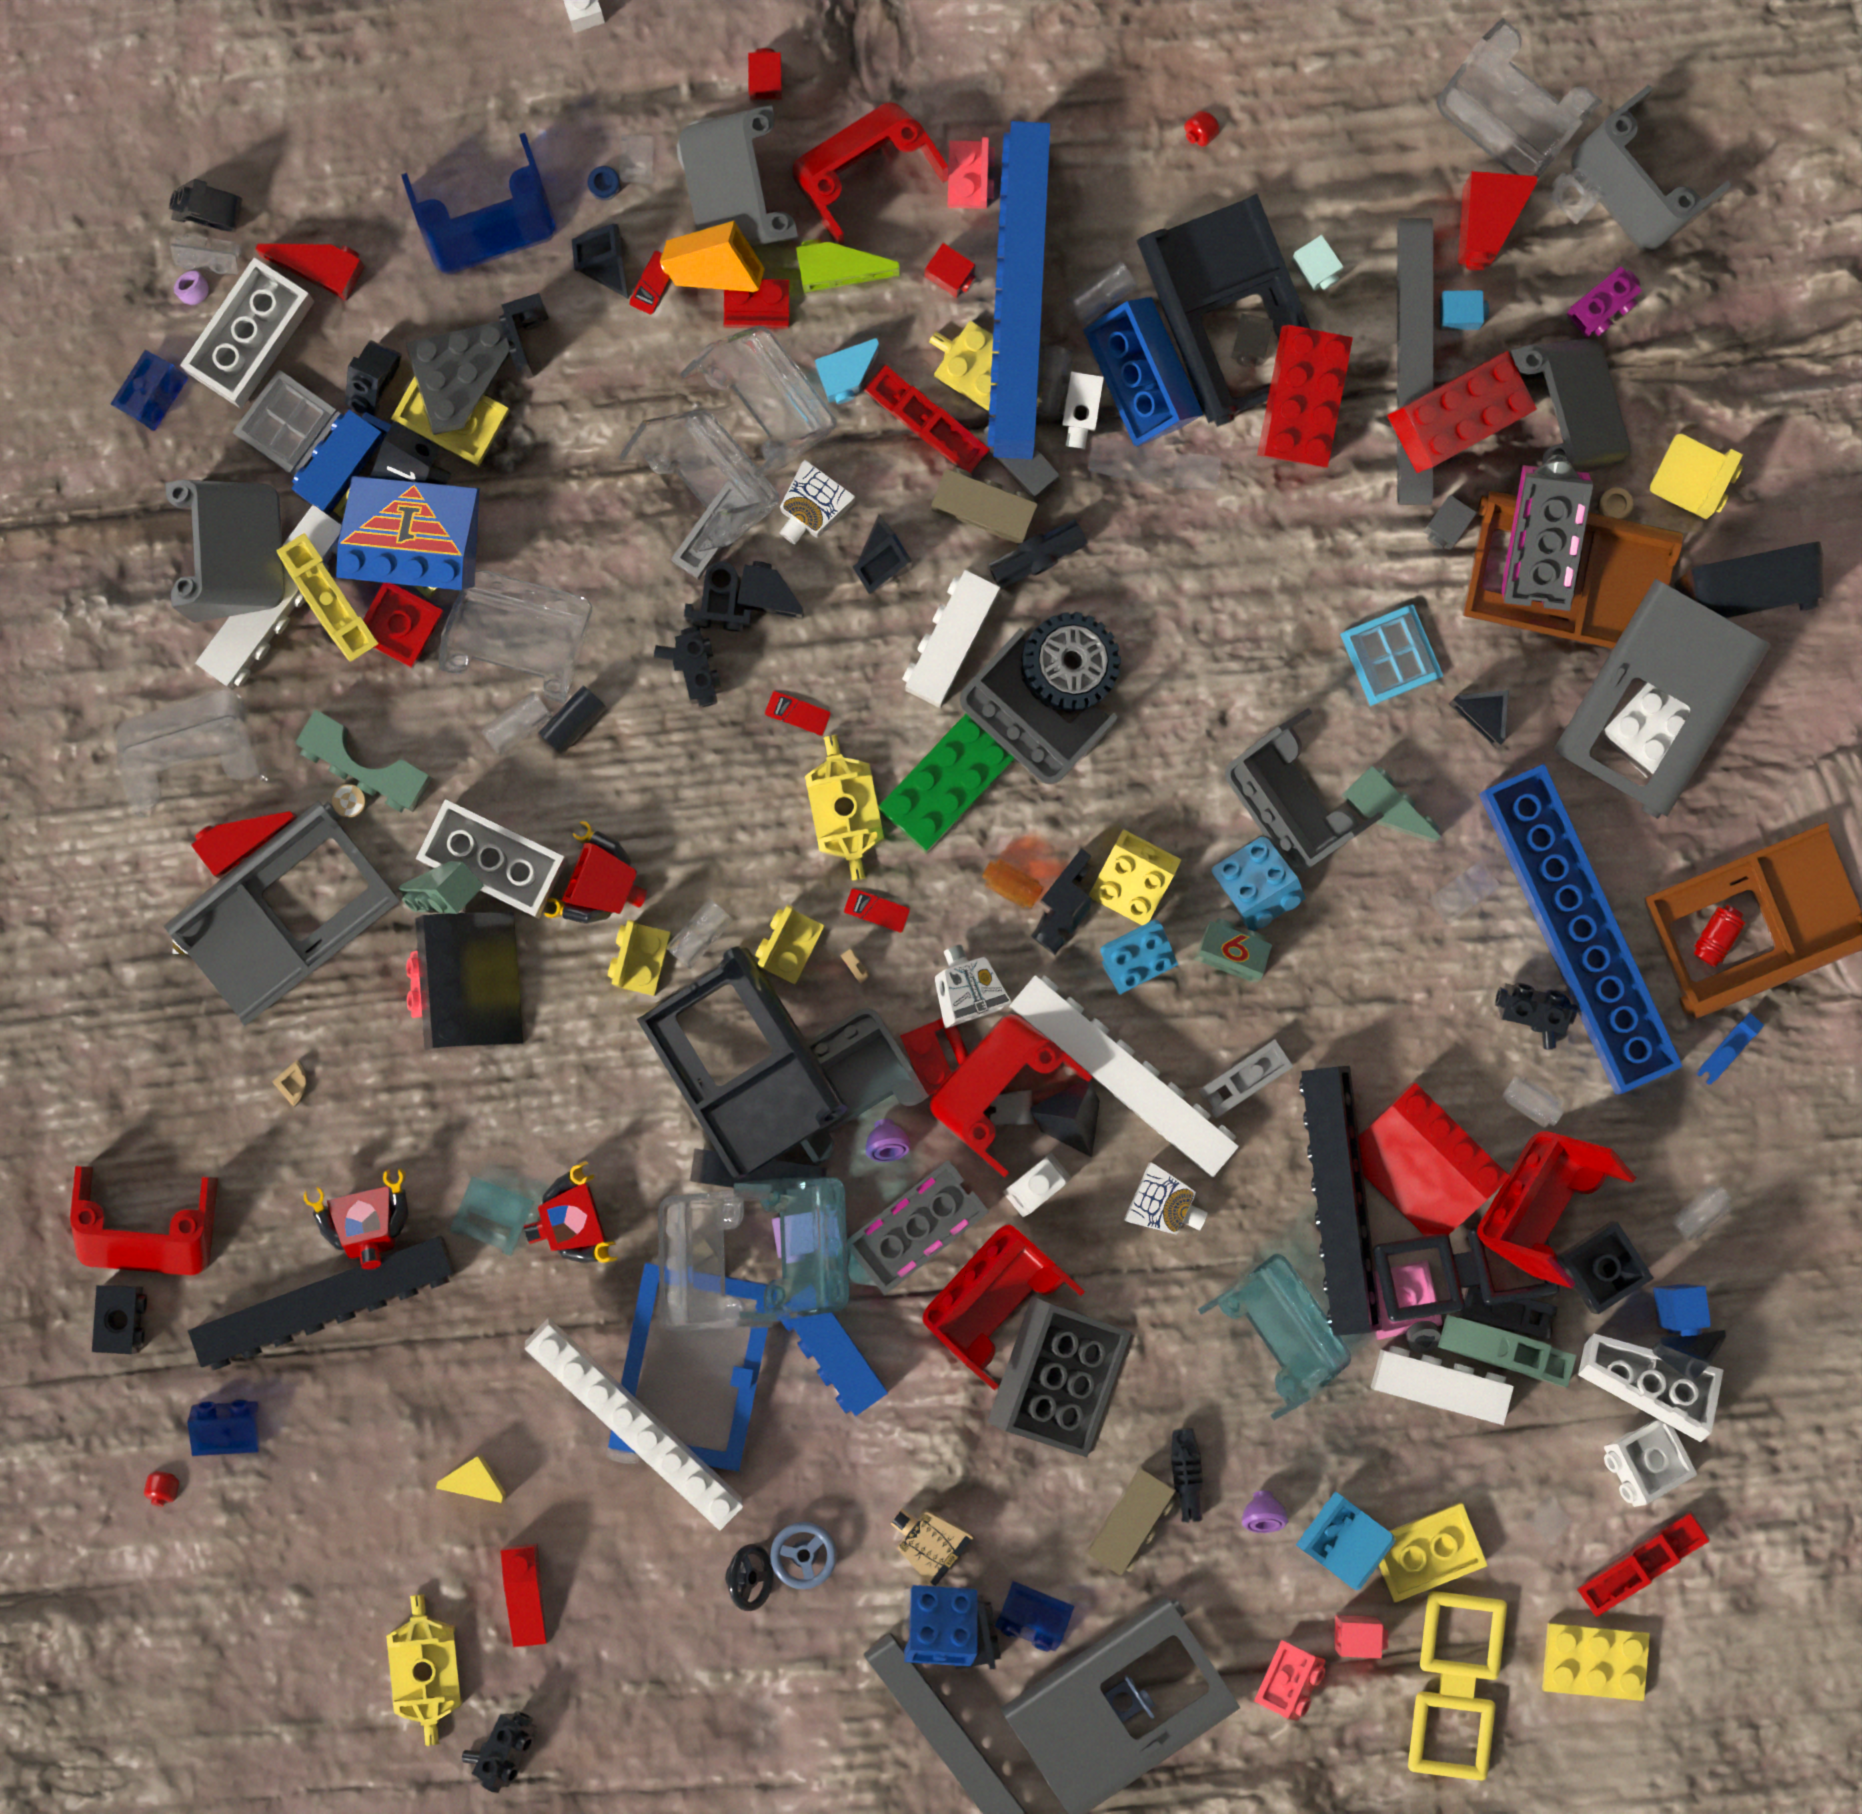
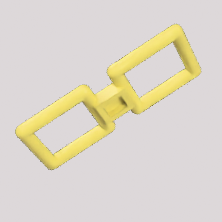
(1457, 1685)

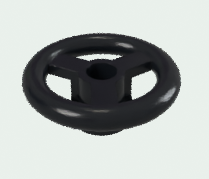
(743, 1577)

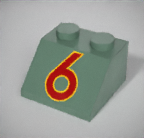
(1233, 950)

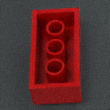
(1305, 396)
(1462, 412)

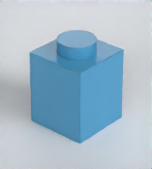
(1463, 310)

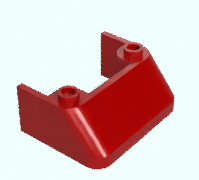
(818, 168)
(987, 1072)
(1537, 1195)
(181, 1252)
(987, 1294)

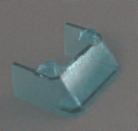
(811, 1247)
(1289, 1326)

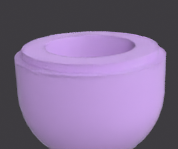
(196, 292)

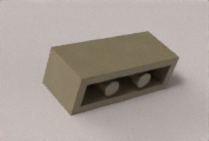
(984, 505)
(1131, 1522)

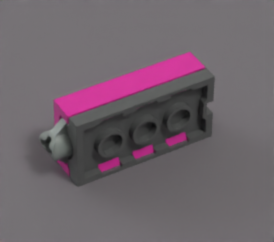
(1547, 535)
(913, 1229)

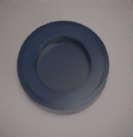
(604, 183)

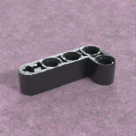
(710, 1169)

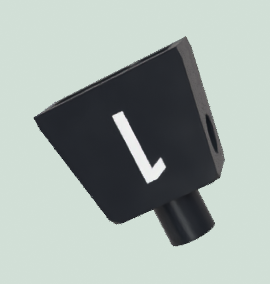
(408, 458)

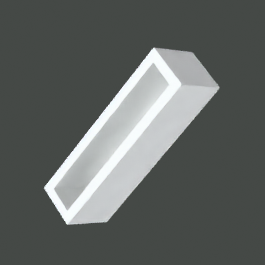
(951, 639)
(1441, 1386)

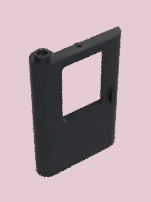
(1212, 266)
(766, 1105)

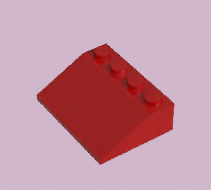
(1427, 1163)

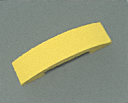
(326, 598)

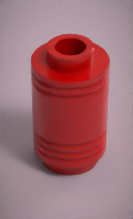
(1719, 935)

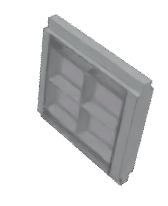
(286, 423)

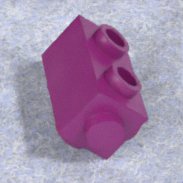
(1603, 302)

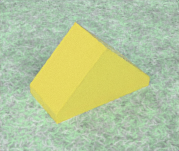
(474, 1480)

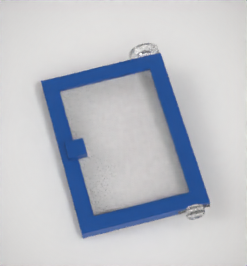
(693, 1379)

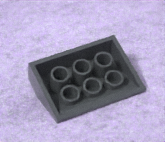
(1059, 1377)

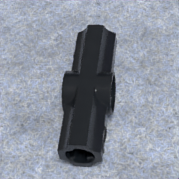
(1037, 554)

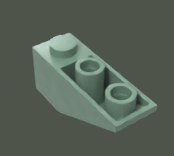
(1375, 793)
(441, 889)

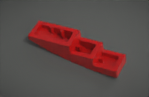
(926, 419)
(1643, 1564)

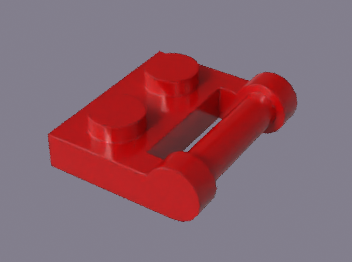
(928, 1056)

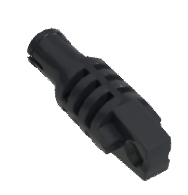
(1187, 1473)

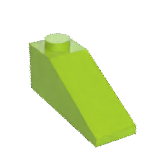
(834, 265)

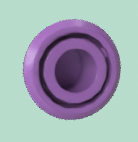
(887, 1142)
(1264, 1514)

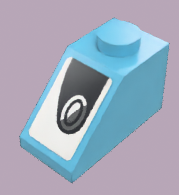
(846, 370)

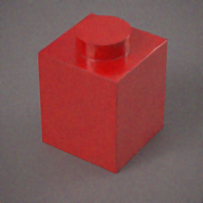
(765, 74)
(951, 271)

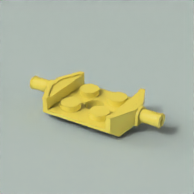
(850, 834)
(428, 1642)

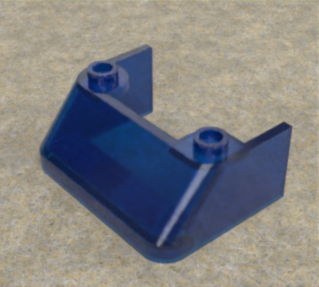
(490, 231)

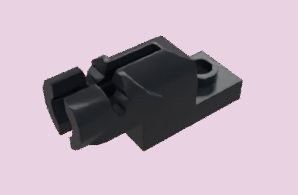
(1066, 905)

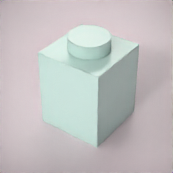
(1318, 264)

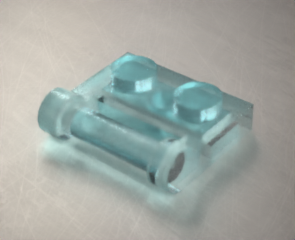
(497, 1205)

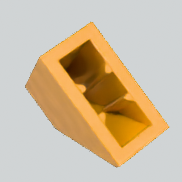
(713, 260)

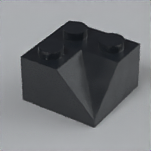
(1604, 1267)

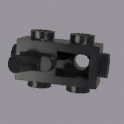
(692, 657)
(1542, 1011)
(501, 1755)

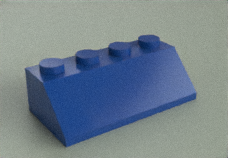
(1142, 371)

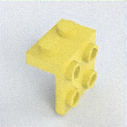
(1696, 476)

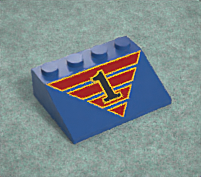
(409, 533)

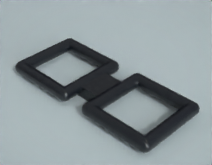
(1460, 1272)

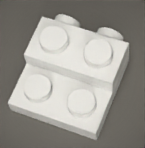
(1649, 1462)

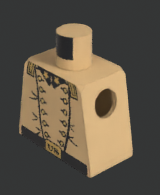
(930, 1543)

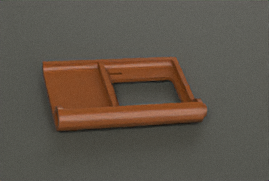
(1611, 580)

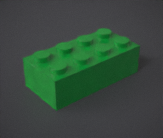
(946, 784)

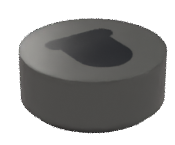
(1423, 1336)

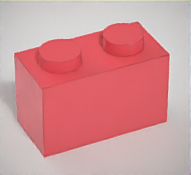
(1359, 1636)

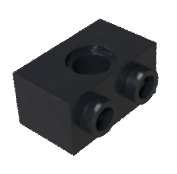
(106, 1335)

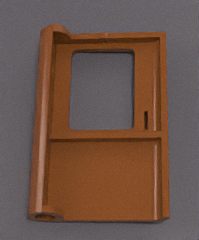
(1802, 903)

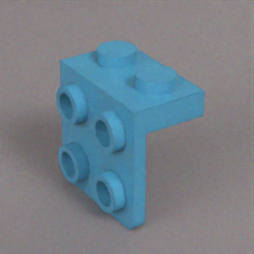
(1259, 883)
(1138, 956)
(1346, 1541)

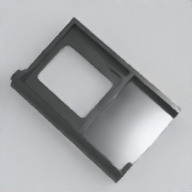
(245, 943)

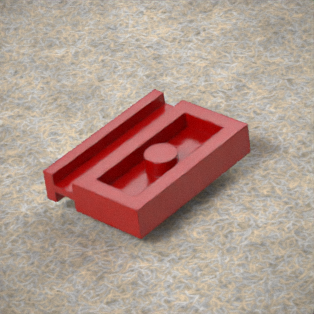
(763, 307)

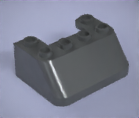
(1023, 725)

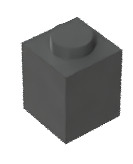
(1449, 523)

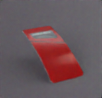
(650, 285)
(797, 713)
(876, 910)

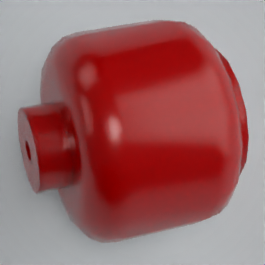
(1201, 128)
(161, 1488)

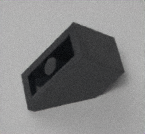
(767, 592)

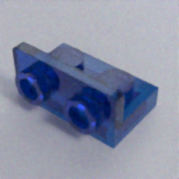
(149, 390)
(224, 1428)
(1034, 1617)

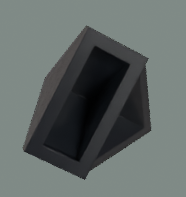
(602, 257)
(882, 558)
(1485, 713)
(1070, 1116)
(1689, 1353)

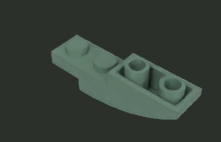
(1507, 1350)

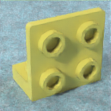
(1134, 878)
(789, 945)
(639, 957)

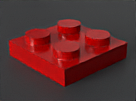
(401, 623)

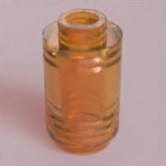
(1012, 883)

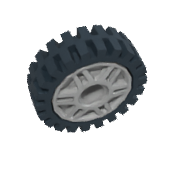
(1091, 648)

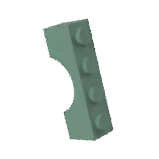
(327, 741)

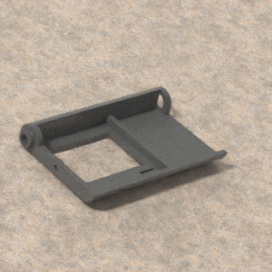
(1689, 657)
(1079, 1736)

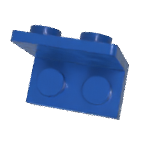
(942, 1626)

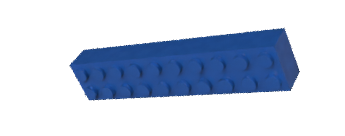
(1021, 280)
(1580, 929)

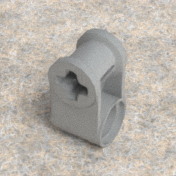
(1012, 1108)

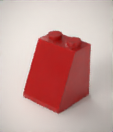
(1488, 214)

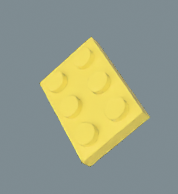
(468, 442)
(1431, 1553)
(1595, 1661)

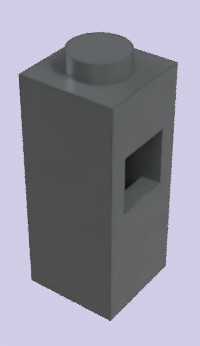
(1032, 475)

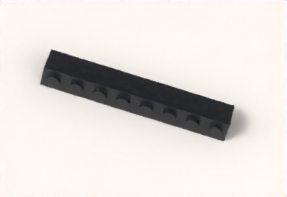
(1340, 1201)
(320, 1302)

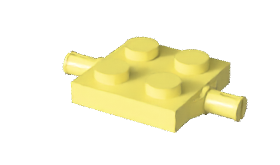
(967, 363)

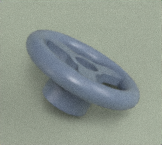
(810, 1580)

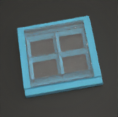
(1391, 655)

